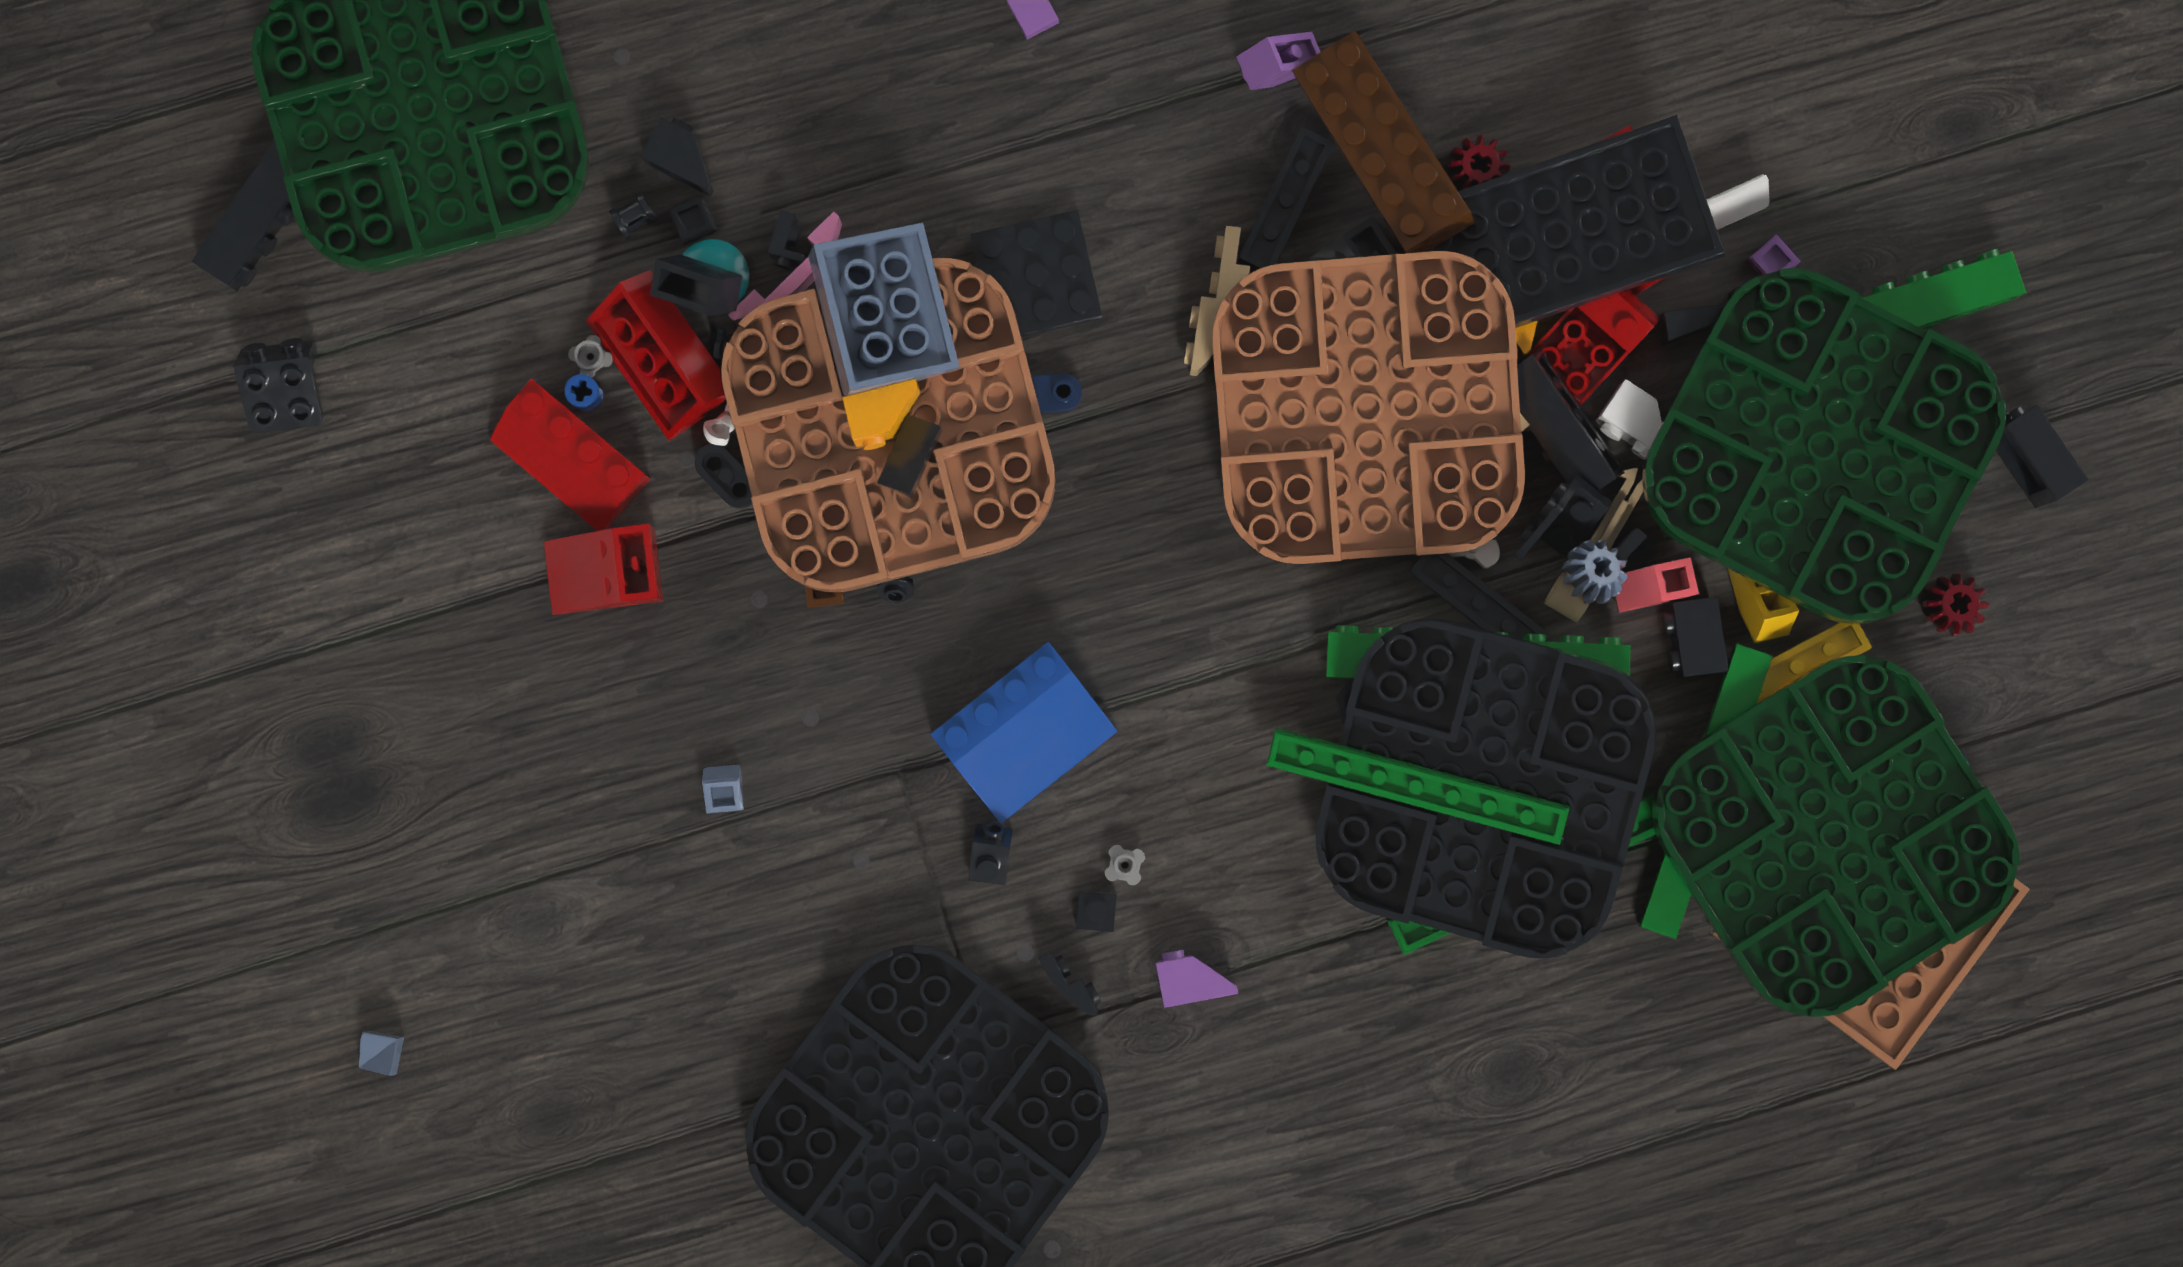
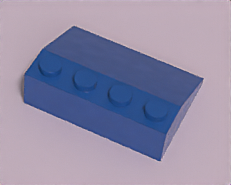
(1024, 732)

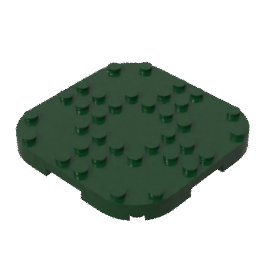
(418, 124)
(1823, 446)
(1835, 835)

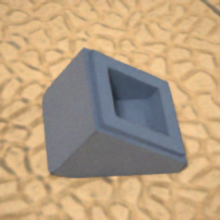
(723, 788)

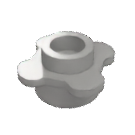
(590, 345)
(1120, 855)

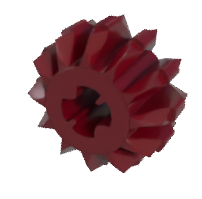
(1481, 154)
(1966, 612)

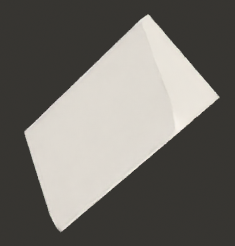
(1740, 201)

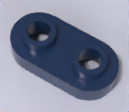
(1048, 400)

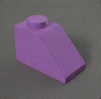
(1275, 57)
(1189, 980)

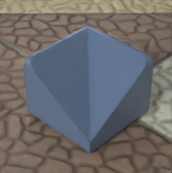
(380, 1052)

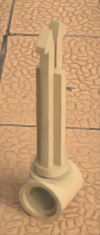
(1608, 530)

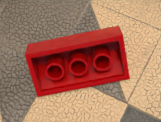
(658, 355)
(567, 457)

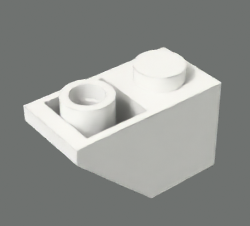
(1631, 416)

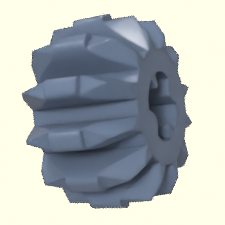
(1596, 558)

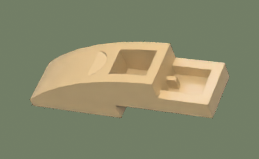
(1203, 317)

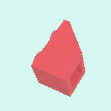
(1657, 585)

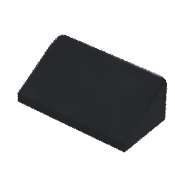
(910, 455)

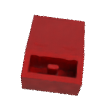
(1595, 340)
(604, 569)

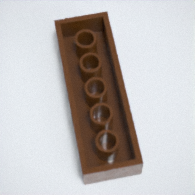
(1383, 145)

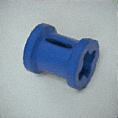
(578, 383)

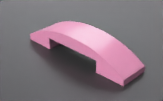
(799, 279)

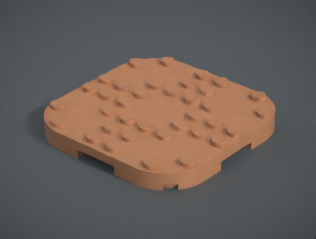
(1369, 407)
(820, 492)

